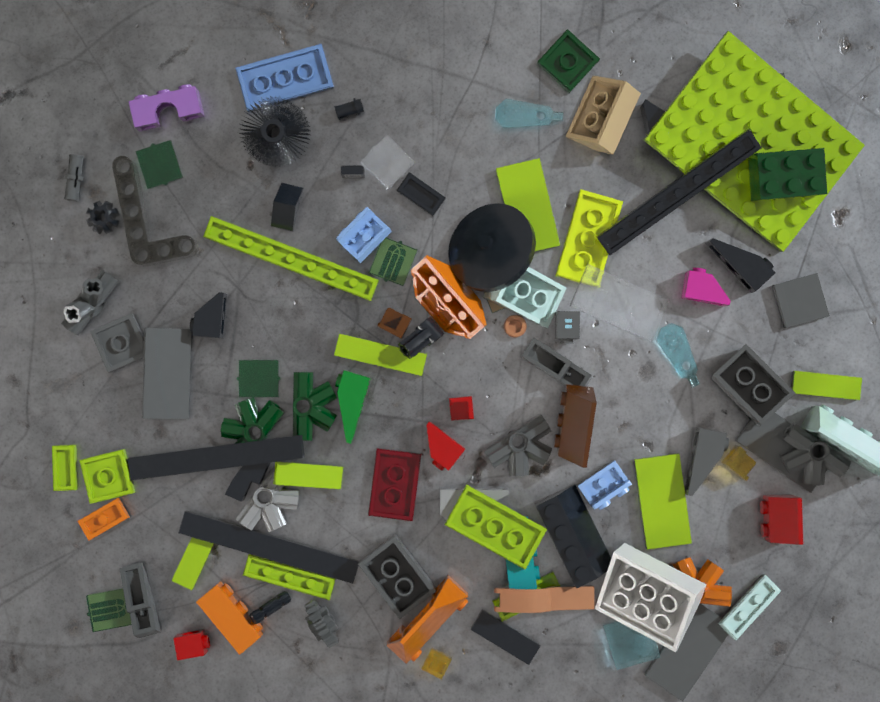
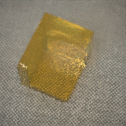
(739, 462)

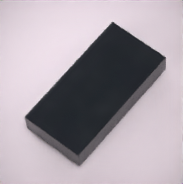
(421, 194)

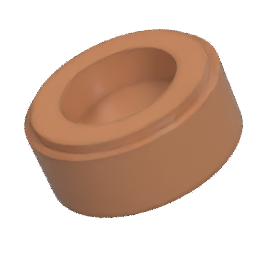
(515, 326)

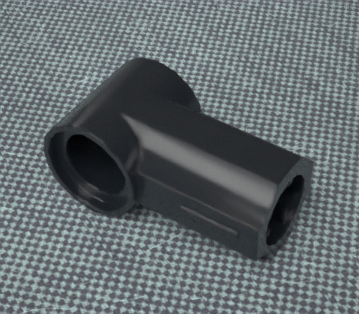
(423, 336)

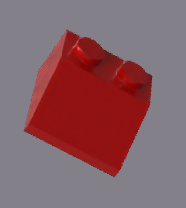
(782, 519)

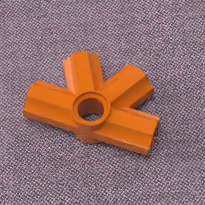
(709, 575)

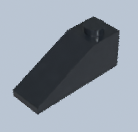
(747, 267)

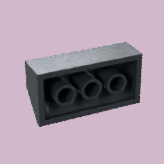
(574, 535)

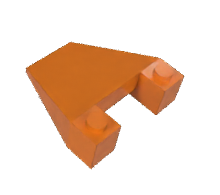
(409, 640)

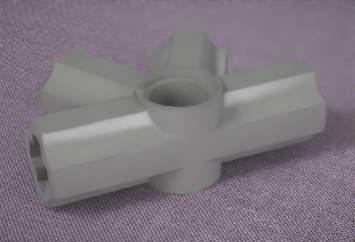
(271, 510)

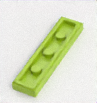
(378, 354)
(289, 577)

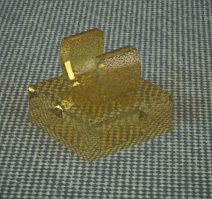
(436, 663)

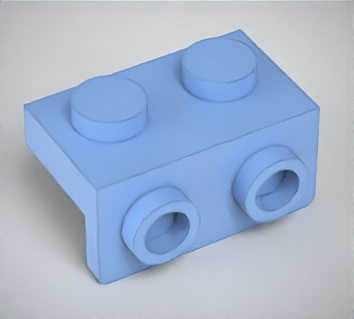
(363, 234)
(604, 485)

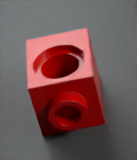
(191, 644)

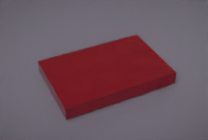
(394, 484)

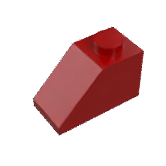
(442, 448)

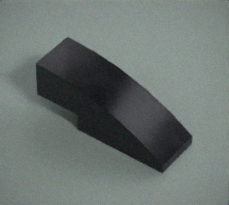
(242, 481)

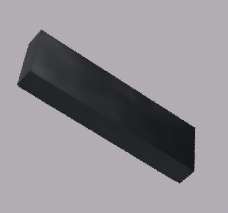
(505, 637)

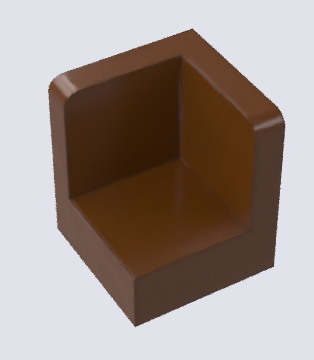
(394, 323)

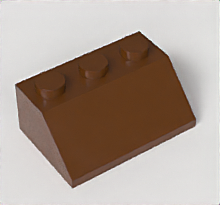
(576, 424)

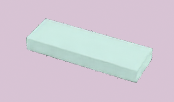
(749, 607)

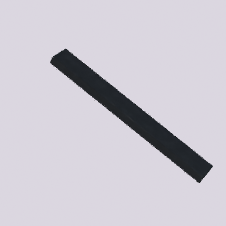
(679, 191)
(216, 457)
(268, 547)

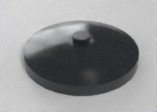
(492, 247)

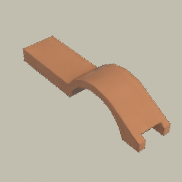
(545, 599)

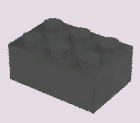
(752, 385)
(397, 576)

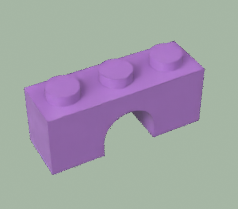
(147, 109)

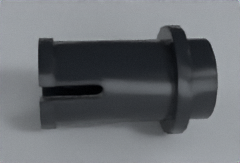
(349, 109)

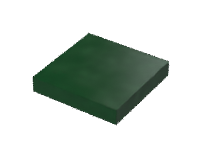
(568, 61)

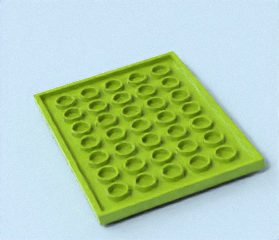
(743, 92)

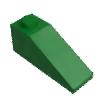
(351, 396)

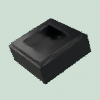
(353, 171)

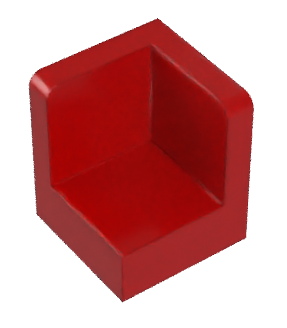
(461, 408)

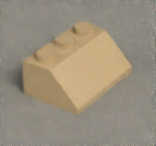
(603, 114)

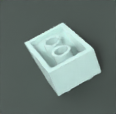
(530, 297)

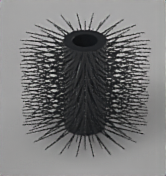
(272, 119)

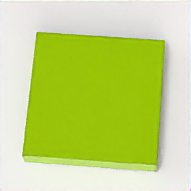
(107, 476)

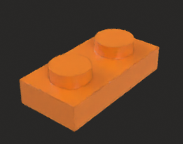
(103, 519)

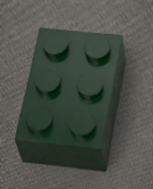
(787, 174)

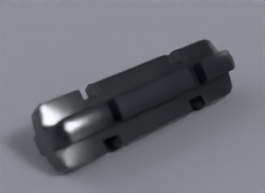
(270, 607)

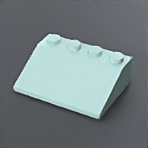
(843, 437)

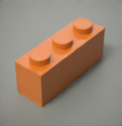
(230, 617)

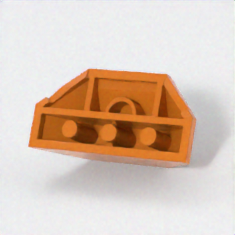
(447, 298)

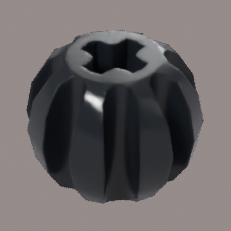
(109, 214)

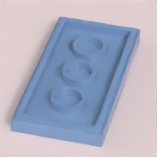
(286, 76)

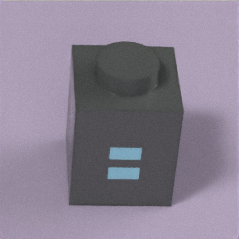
(567, 326)

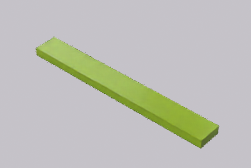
(290, 258)

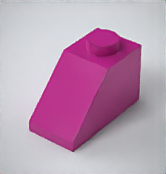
(703, 288)

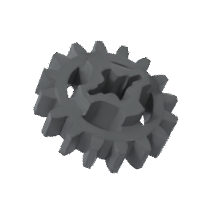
(321, 623)

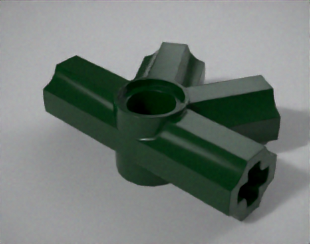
(317, 399)
(250, 418)

